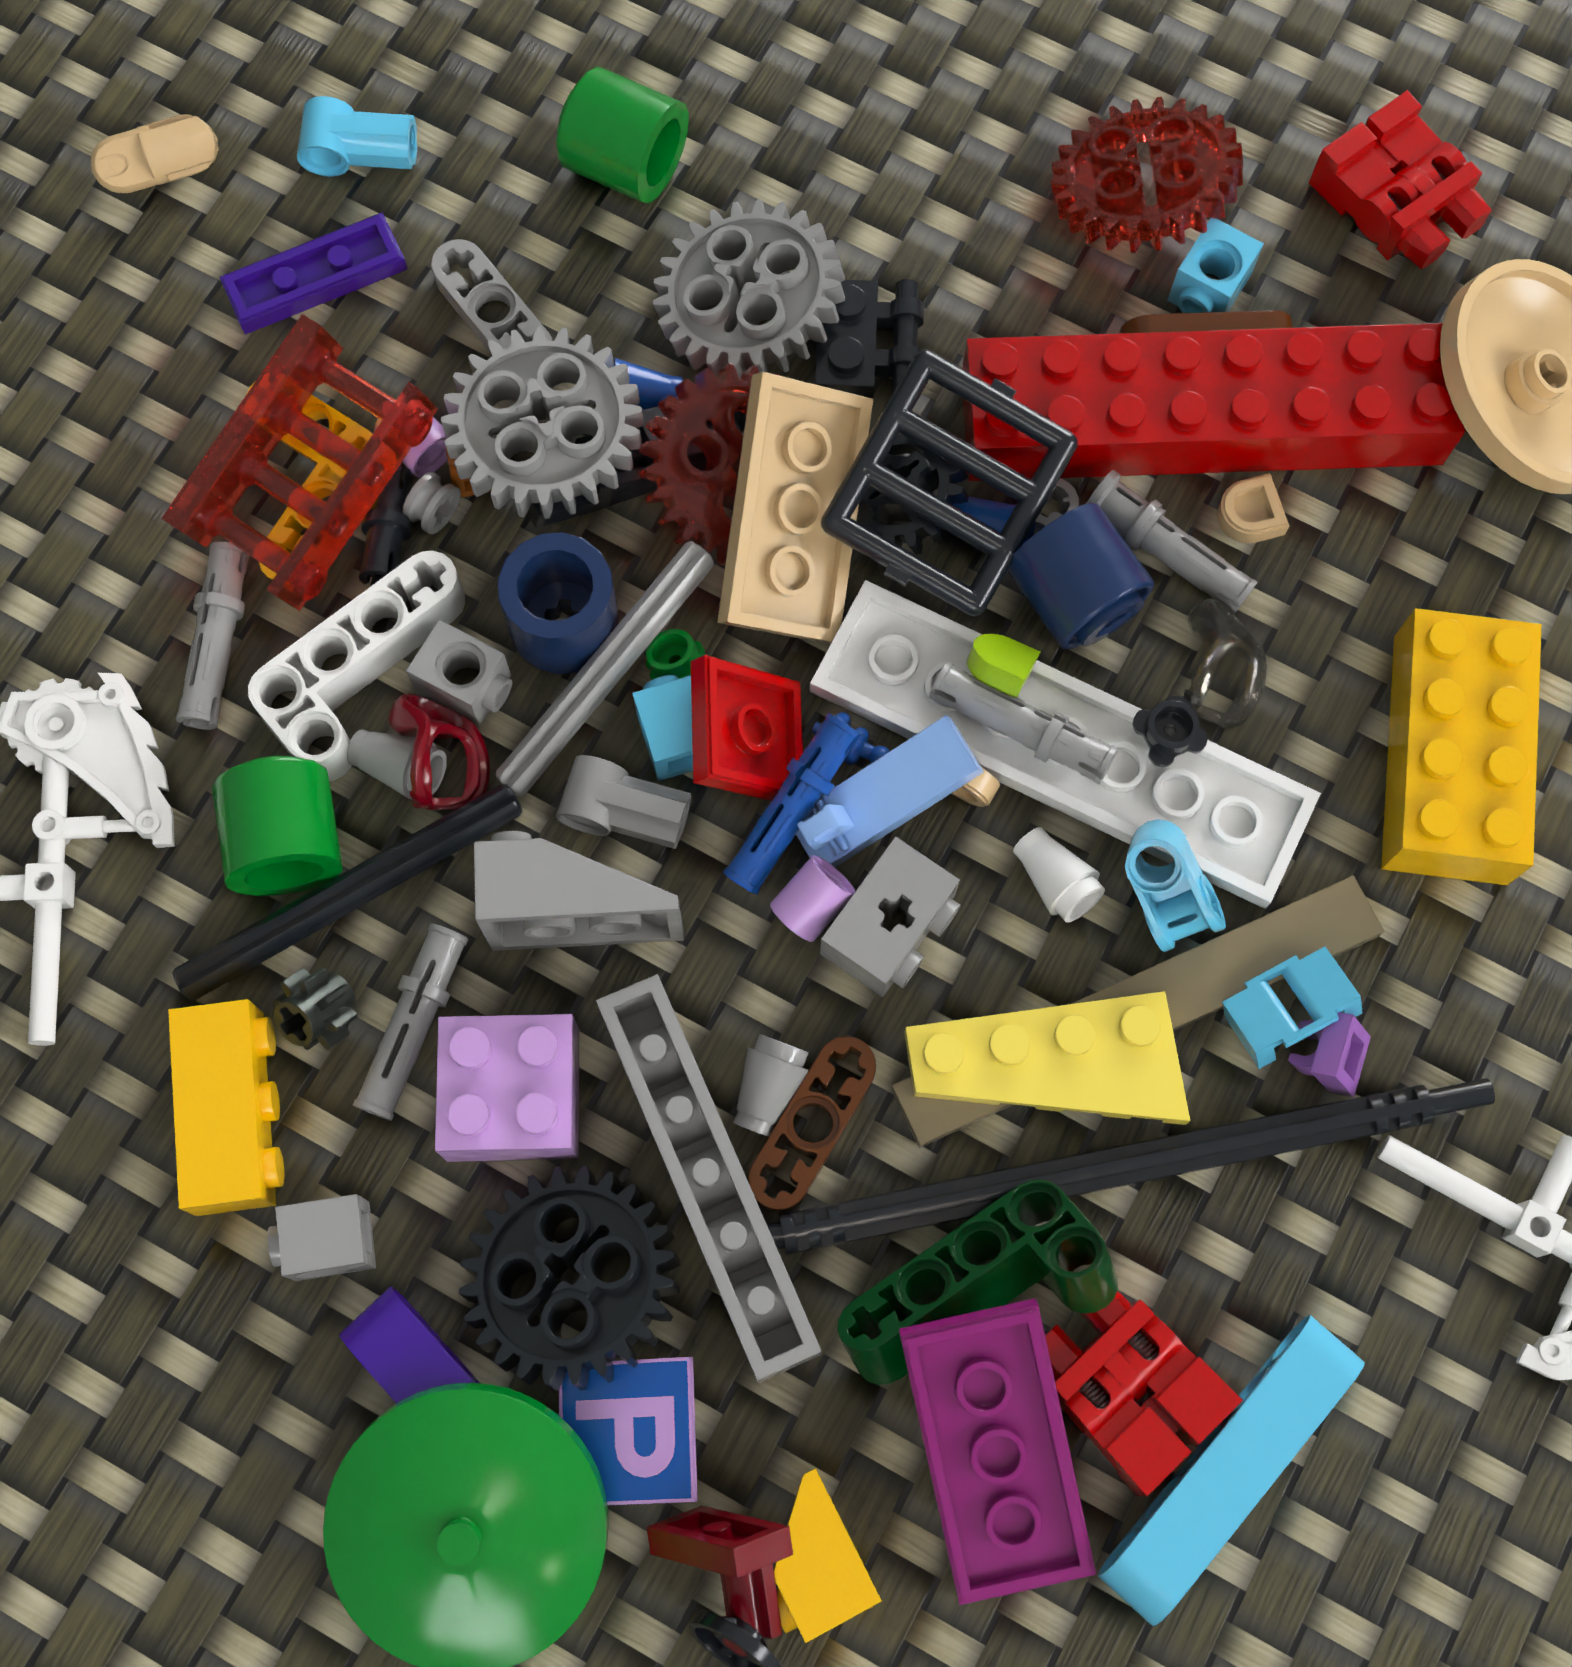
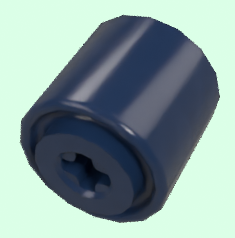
(551, 576)
(1081, 577)

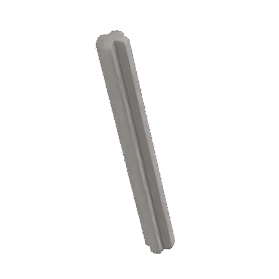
(605, 668)

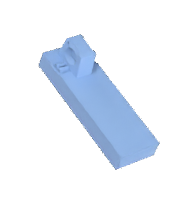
(888, 793)

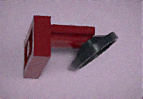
(744, 1556)

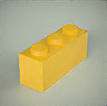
(224, 1108)

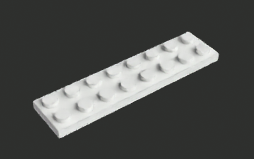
(1231, 809)

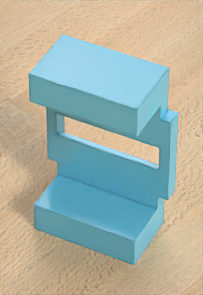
(1264, 1022)

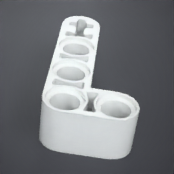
(367, 655)

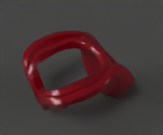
(430, 720)

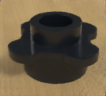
(1174, 713)

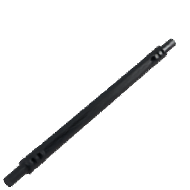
(1128, 1163)

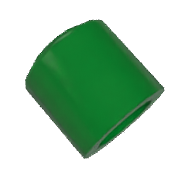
(621, 134)
(276, 826)

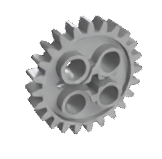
(749, 289)
(528, 376)

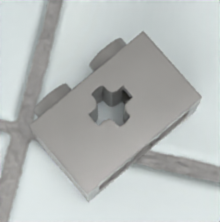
(900, 882)

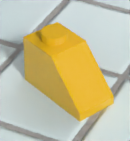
(825, 1575)

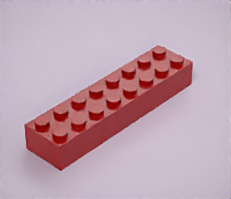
(1223, 399)

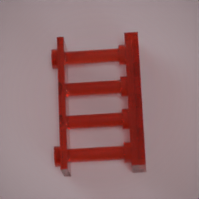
(253, 432)

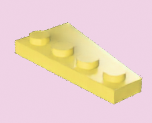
(1073, 1057)

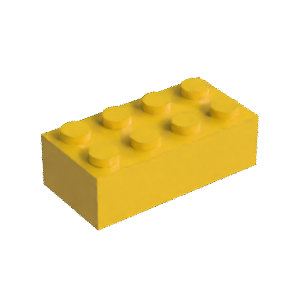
(1462, 747)

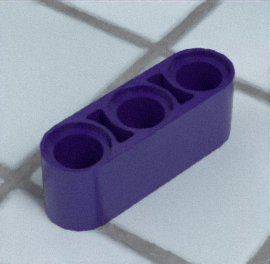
(402, 1348)

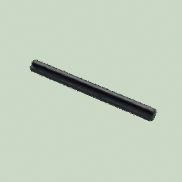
(346, 892)

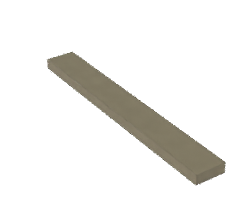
(1196, 981)

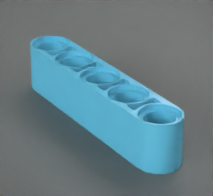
(1230, 1471)

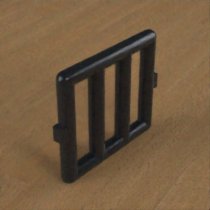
(999, 546)

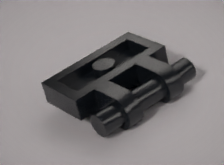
(850, 354)

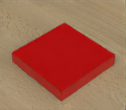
(743, 727)

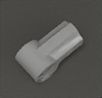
(607, 799)

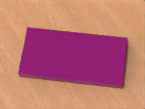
(997, 1451)

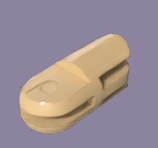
(154, 154)

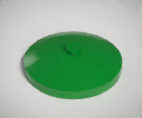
(466, 1527)

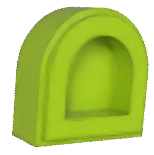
(1001, 662)

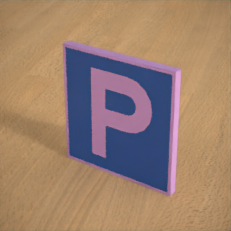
(638, 1429)

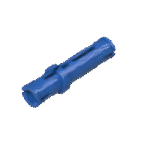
(792, 803)

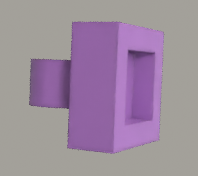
(1338, 1055)

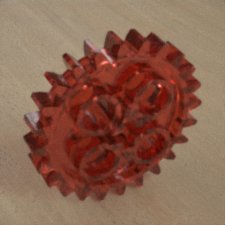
(1192, 170)
(693, 495)

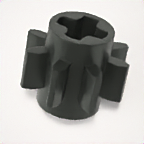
(314, 1008)

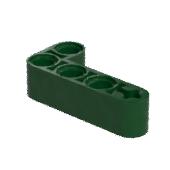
(955, 1274)

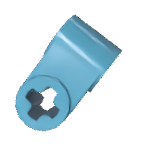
(1174, 896)

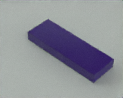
(313, 273)

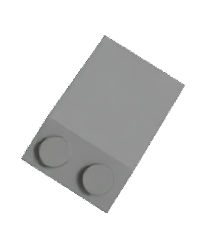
(552, 898)

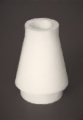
(1060, 877)

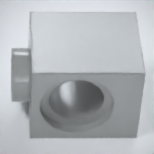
(446, 653)
(322, 1238)

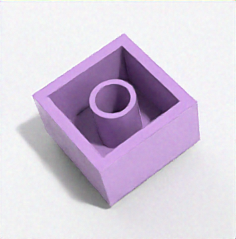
(507, 1088)

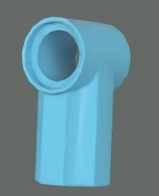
(340, 137)

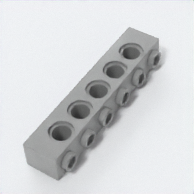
(709, 1179)

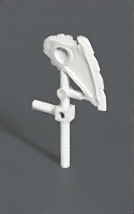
(109, 749)
(1528, 1225)

